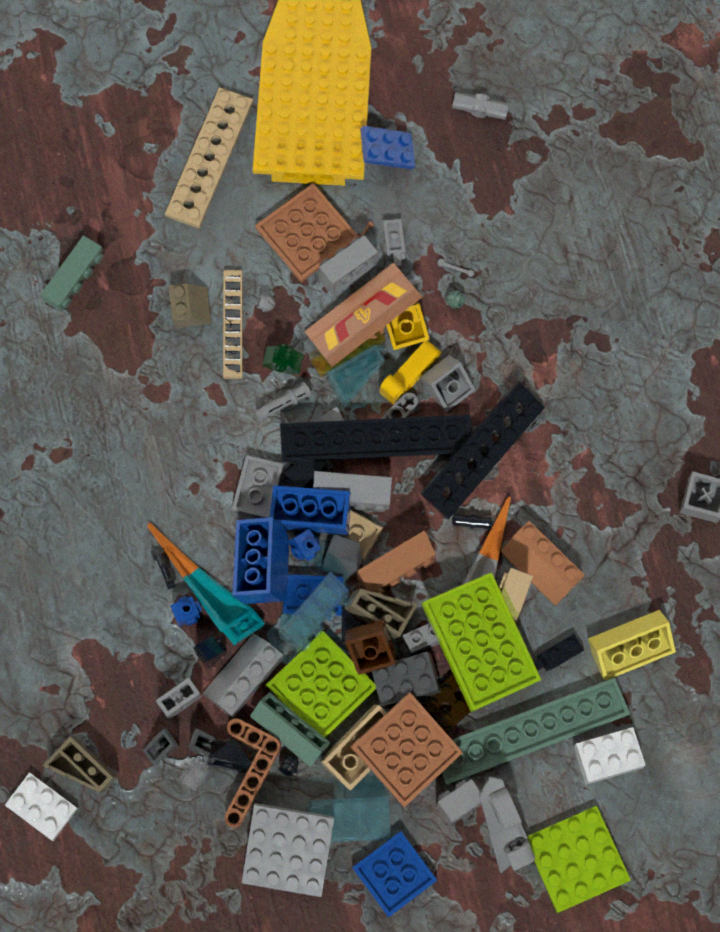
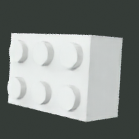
(609, 756)

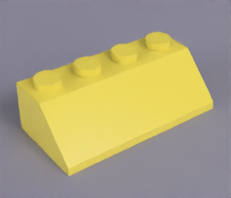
(632, 645)

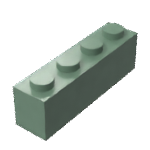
(72, 274)
(290, 729)

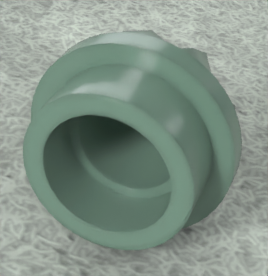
(455, 299)

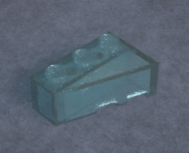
(354, 374)

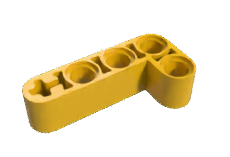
(410, 372)

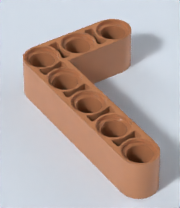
(253, 772)

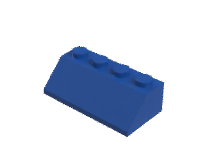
(311, 509)

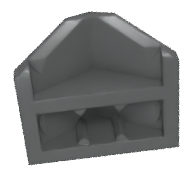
(342, 557)

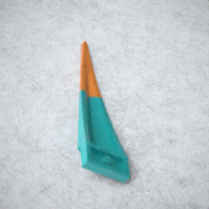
(227, 612)

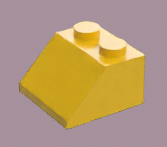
(407, 328)

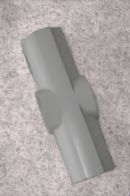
(480, 105)

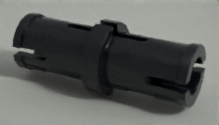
(472, 521)

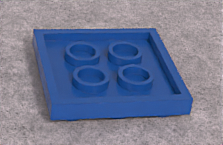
(394, 874)

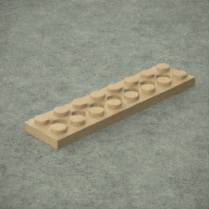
(216, 167)

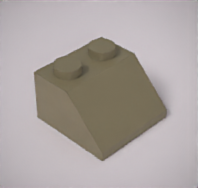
(189, 305)

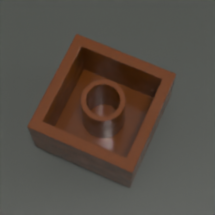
(370, 647)

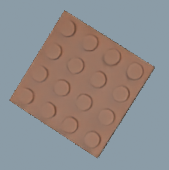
(306, 232)
(406, 749)

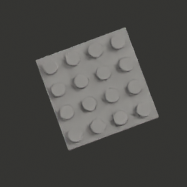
(288, 849)

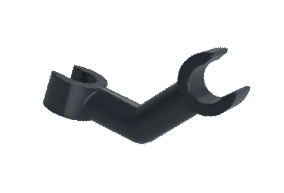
(163, 567)

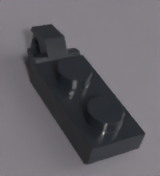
(559, 653)

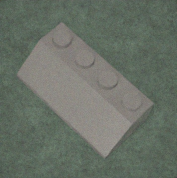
(364, 489)
(243, 675)

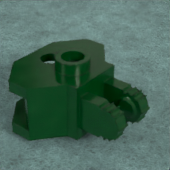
(283, 359)

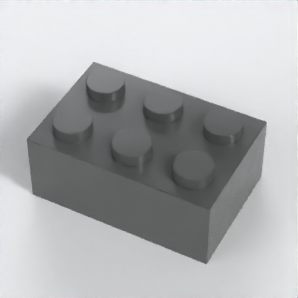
(412, 675)

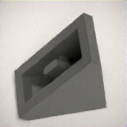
(204, 744)
(160, 747)

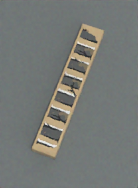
(232, 324)

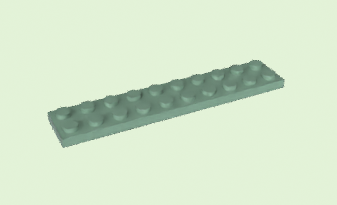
(536, 729)

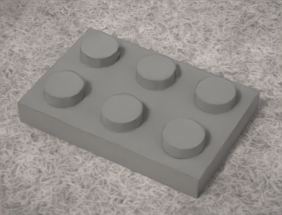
(256, 486)

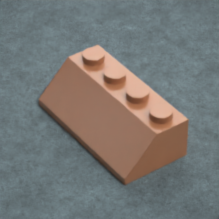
(537, 556)
(397, 564)

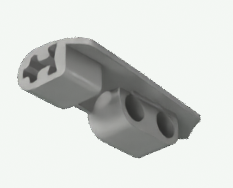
(505, 827)

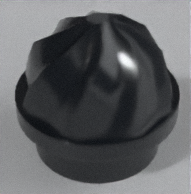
(288, 766)

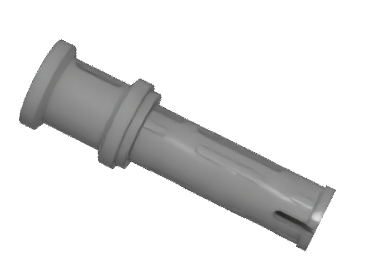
(291, 397)

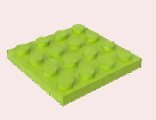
(321, 685)
(577, 859)

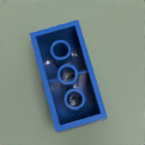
(260, 561)

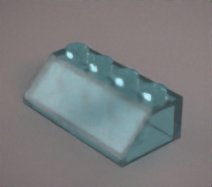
(313, 613)
(356, 818)

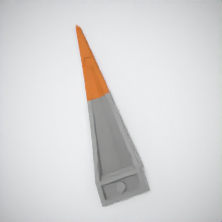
(488, 556)

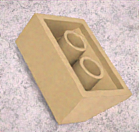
(514, 590)

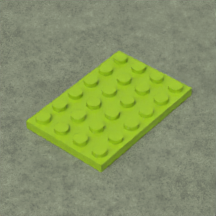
(481, 641)

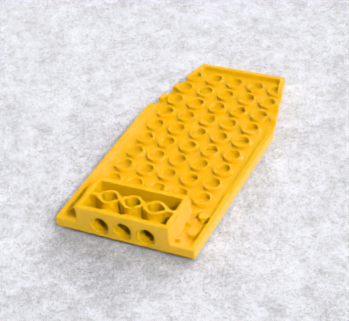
(313, 93)

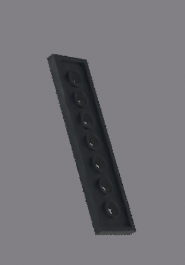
(470, 450)

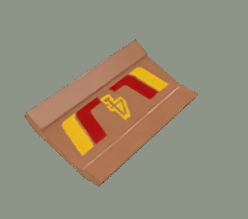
(363, 314)

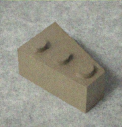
(376, 607)
(82, 765)

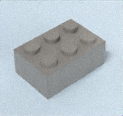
(348, 265)

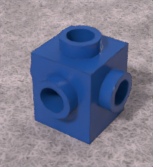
(304, 545)
(183, 604)

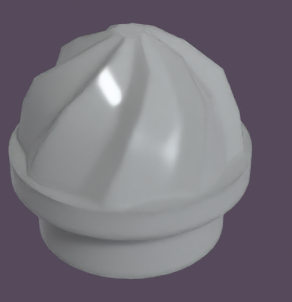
(265, 302)

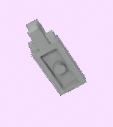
(394, 241)

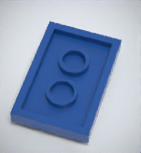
(387, 147)
(299, 589)

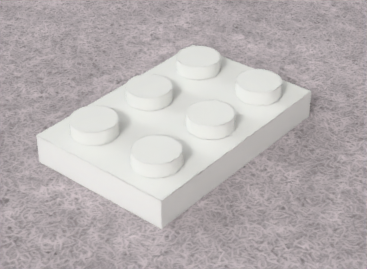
(41, 806)

